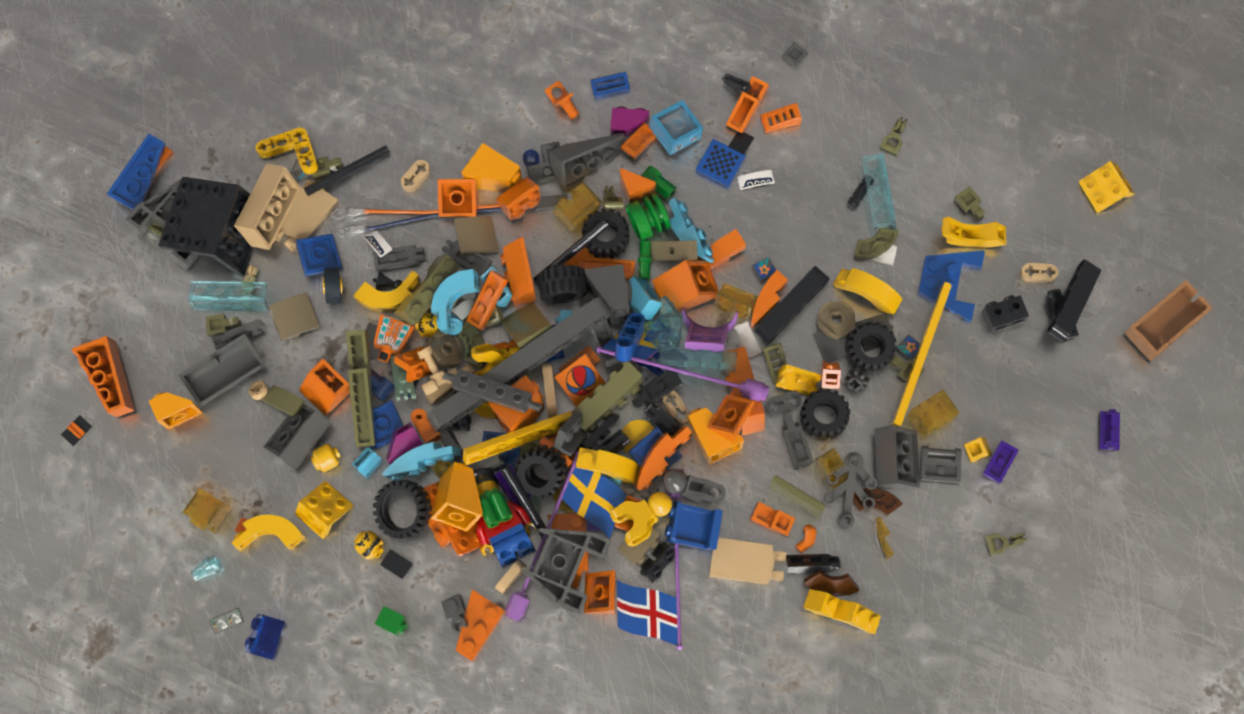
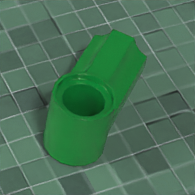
(663, 187)

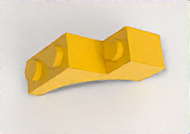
(842, 610)

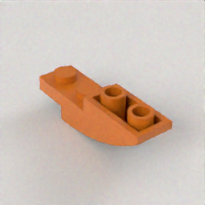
(654, 462)

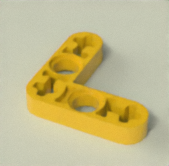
(292, 143)

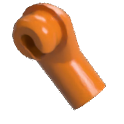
(809, 538)

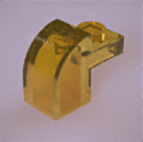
(829, 463)

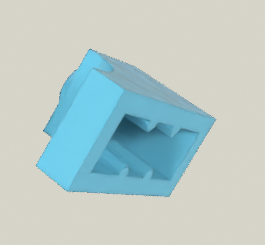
(644, 298)

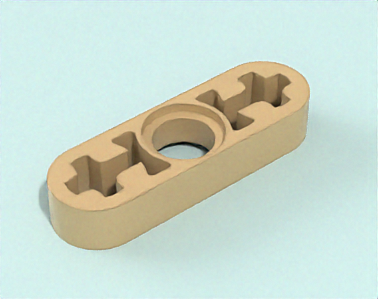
(446, 389)
(549, 390)

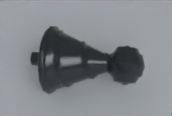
(383, 282)

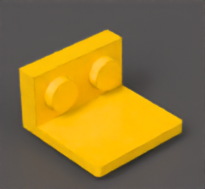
(1106, 186)
(322, 508)

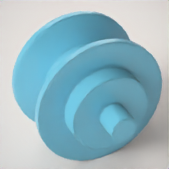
(457, 325)

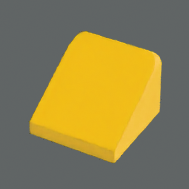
(977, 449)

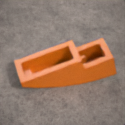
(747, 105)
(726, 248)
(768, 297)

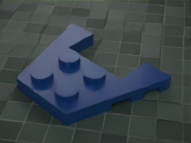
(947, 269)

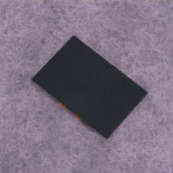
(741, 142)
(76, 430)
(396, 564)

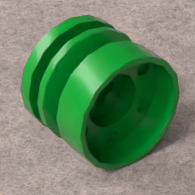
(651, 215)

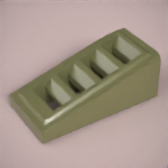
(778, 346)

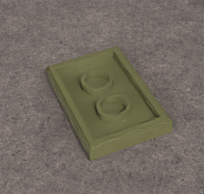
(526, 324)
(797, 496)

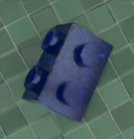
(264, 636)

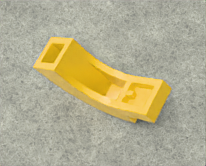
(973, 236)
(869, 287)
(386, 301)
(609, 464)
(268, 524)

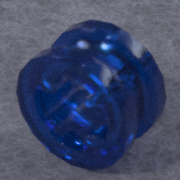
(533, 153)

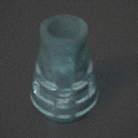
(206, 568)

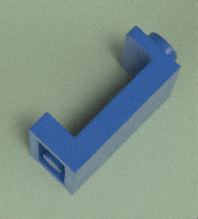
(693, 526)

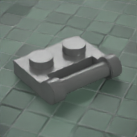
(940, 470)

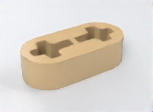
(413, 173)
(1040, 268)
(679, 405)
(510, 577)

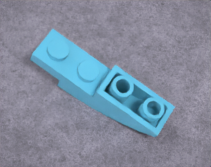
(686, 230)
(417, 459)

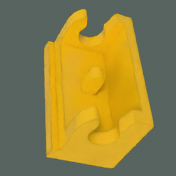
(797, 380)

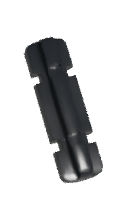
(736, 83)
(859, 193)

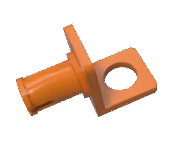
(564, 100)

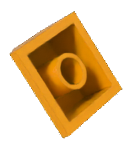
(173, 409)

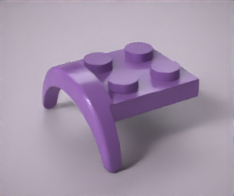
(705, 337)

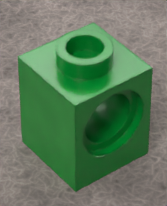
(391, 621)

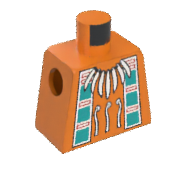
(391, 337)

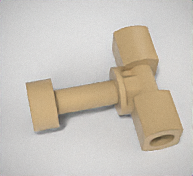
(437, 377)

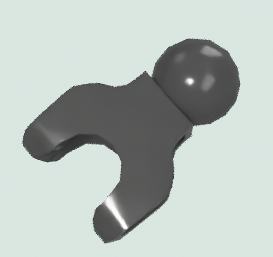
(693, 488)

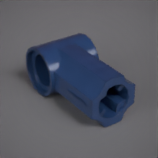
(381, 386)

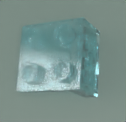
(667, 330)

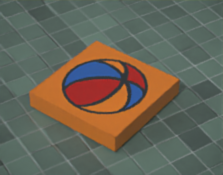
(579, 379)

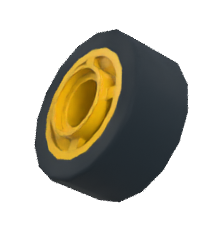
(332, 285)

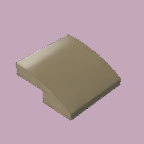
(476, 235)
(293, 316)

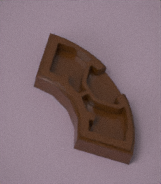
(883, 500)
(834, 585)

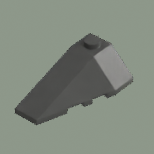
(579, 159)

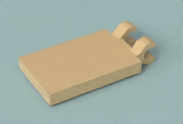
(306, 215)
(745, 561)

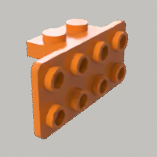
(462, 541)

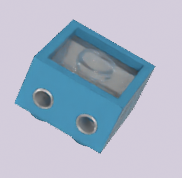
(676, 127)

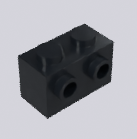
(1005, 313)

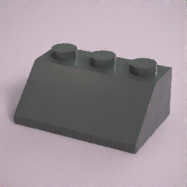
(297, 436)
(896, 457)

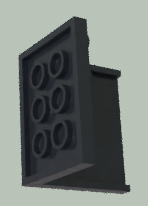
(205, 220)

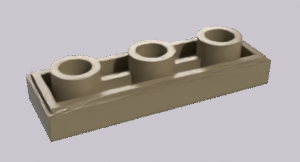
(674, 250)

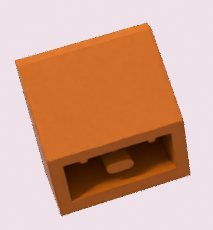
(519, 198)
(324, 387)

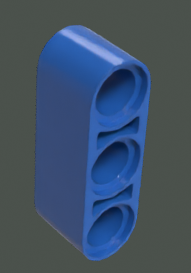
(629, 337)

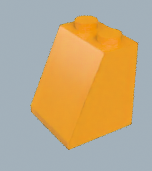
(492, 170)
(710, 443)
(457, 498)

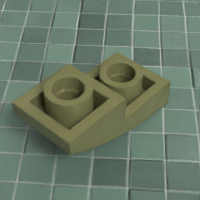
(284, 400)

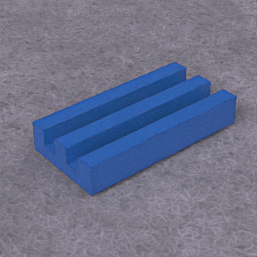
(610, 85)

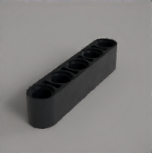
(1073, 301)
(791, 305)

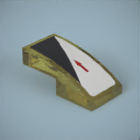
(881, 533)

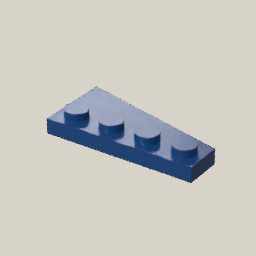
(135, 179)

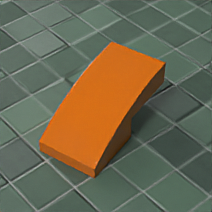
(772, 519)

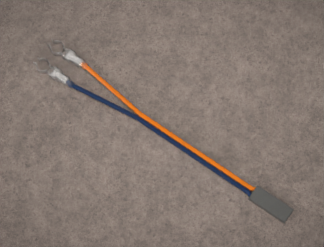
(545, 203)

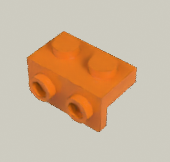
(413, 365)

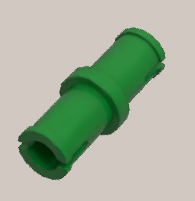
(644, 259)

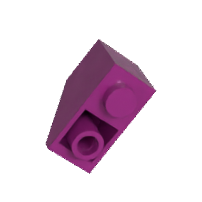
(627, 120)
(402, 441)

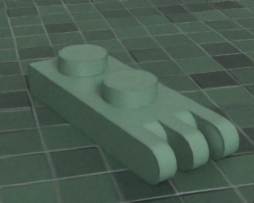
(401, 386)

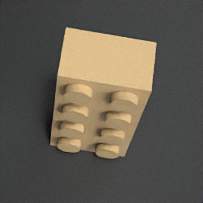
(267, 206)

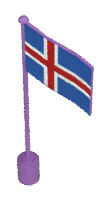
(651, 611)

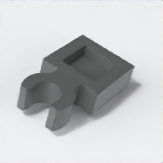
(453, 610)

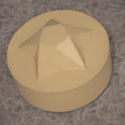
(258, 390)

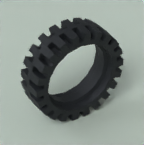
(382, 509)

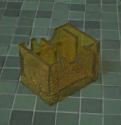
(576, 211)
(934, 414)
(206, 511)

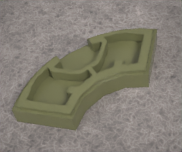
(876, 245)
(471, 337)

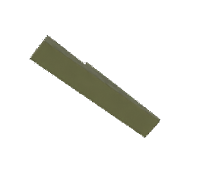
(361, 387)

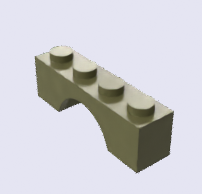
(420, 300)

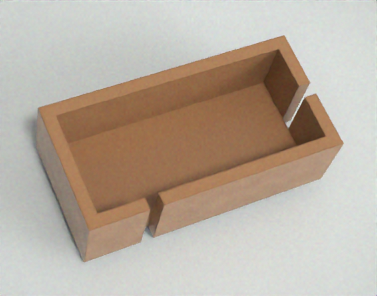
(1168, 320)

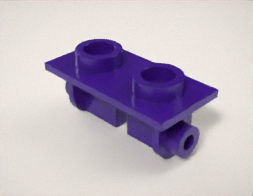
(1110, 430)

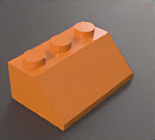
(518, 272)

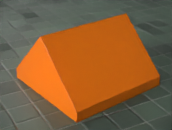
(636, 186)
(457, 197)
(731, 416)
(600, 592)

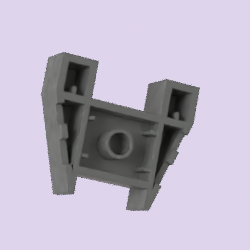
(157, 210)
(560, 561)

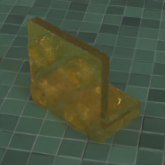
(735, 300)

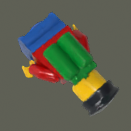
(501, 522)

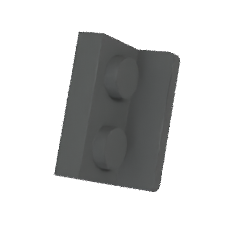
(570, 436)

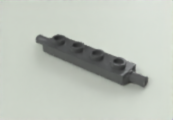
(492, 391)

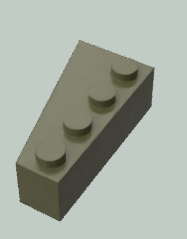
(609, 396)

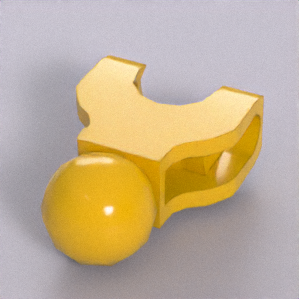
(491, 355)
(643, 515)

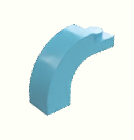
(448, 292)

